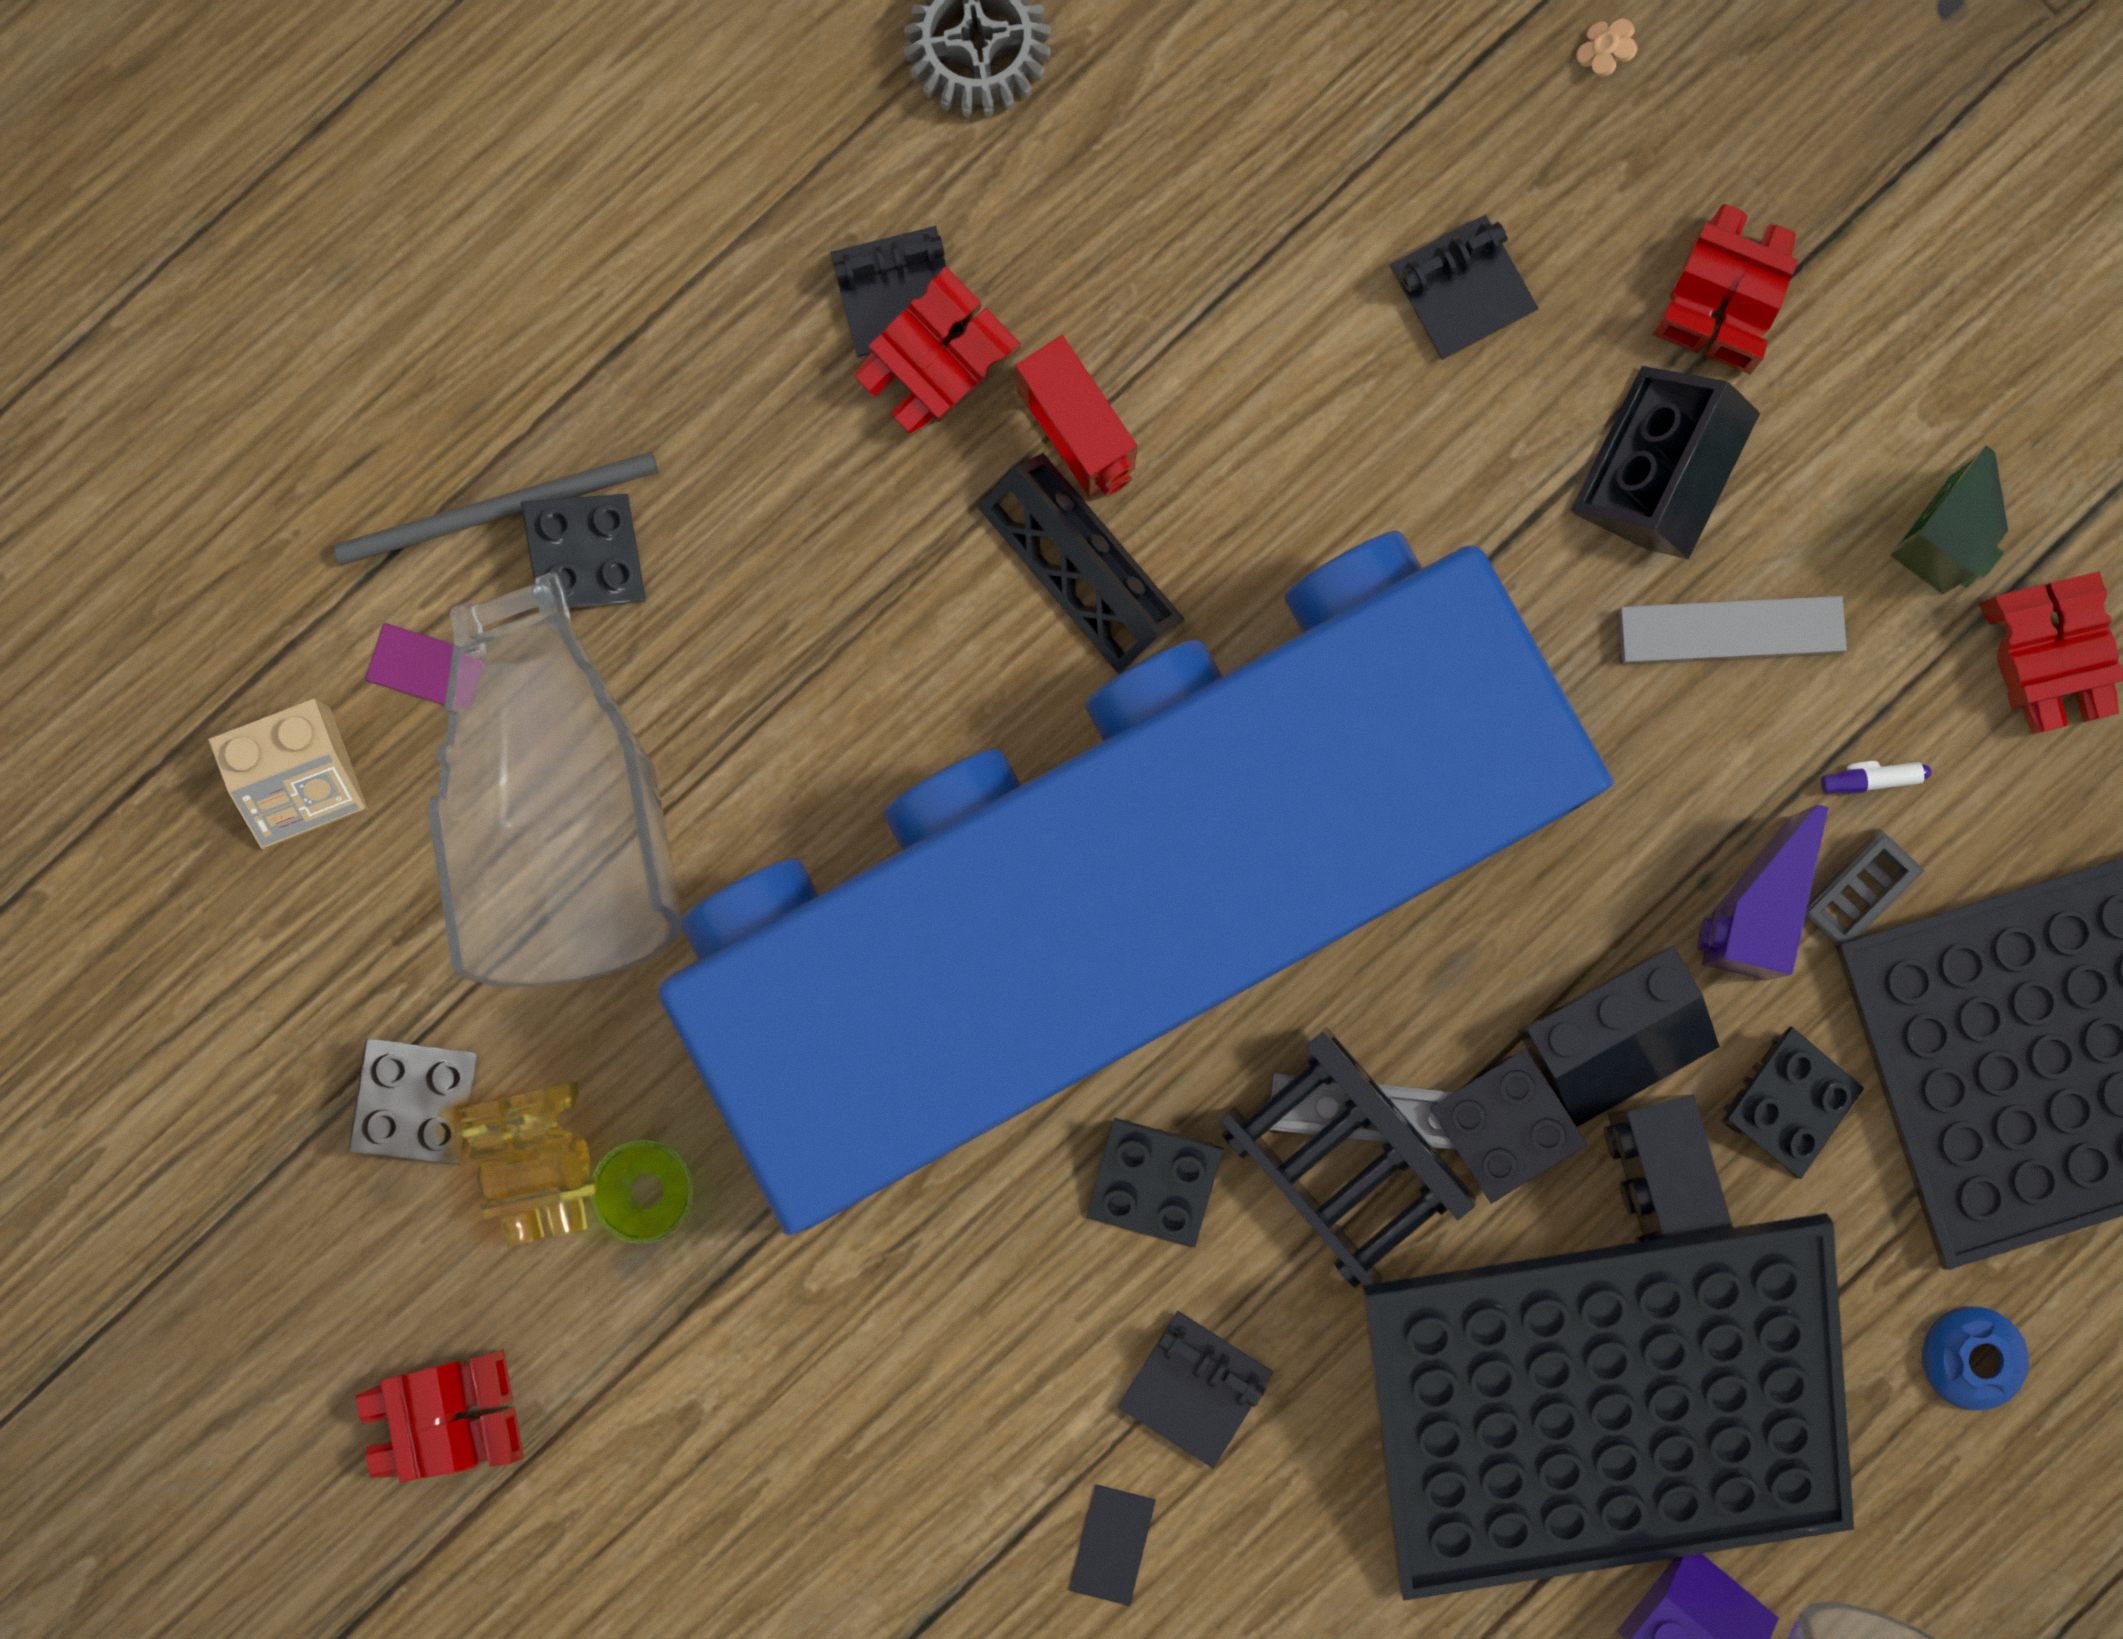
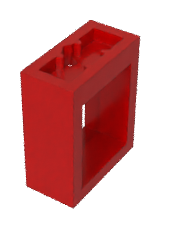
(1077, 418)

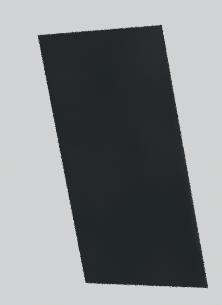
(1112, 1545)

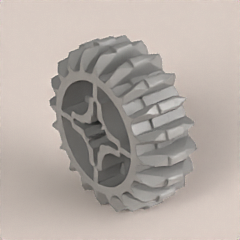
(957, 48)

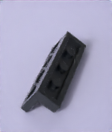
(1087, 554)

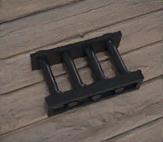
(1365, 1107)

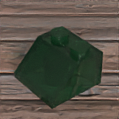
(1959, 527)

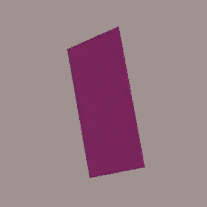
(411, 663)

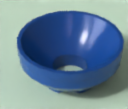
(1948, 1352)

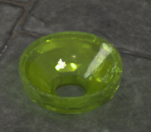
(614, 1203)

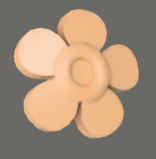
(1608, 46)

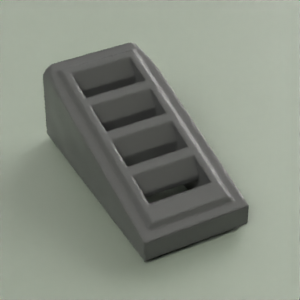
(1863, 859)

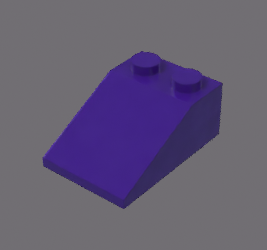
(1764, 913)

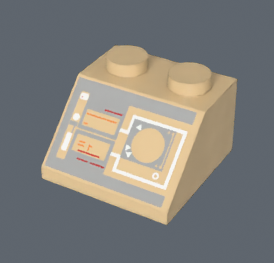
(289, 773)

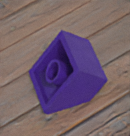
(1698, 1603)

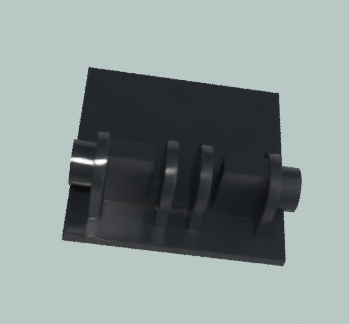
(883, 278)
(1464, 286)
(587, 546)
(1792, 1101)
(1508, 1125)
(1154, 1182)
(1195, 1389)

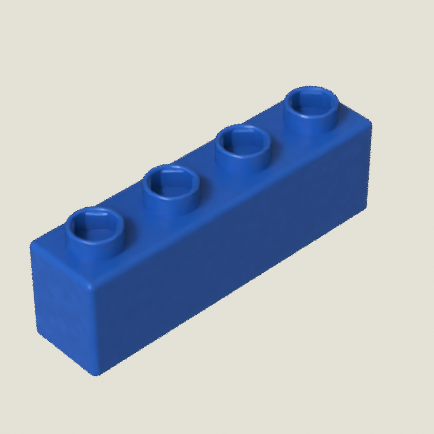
(1128, 884)

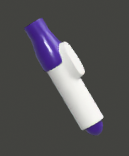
(1871, 776)

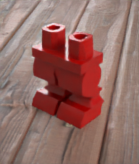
(1734, 271)
(931, 371)
(2053, 662)
(424, 1424)

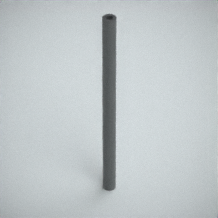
(494, 508)

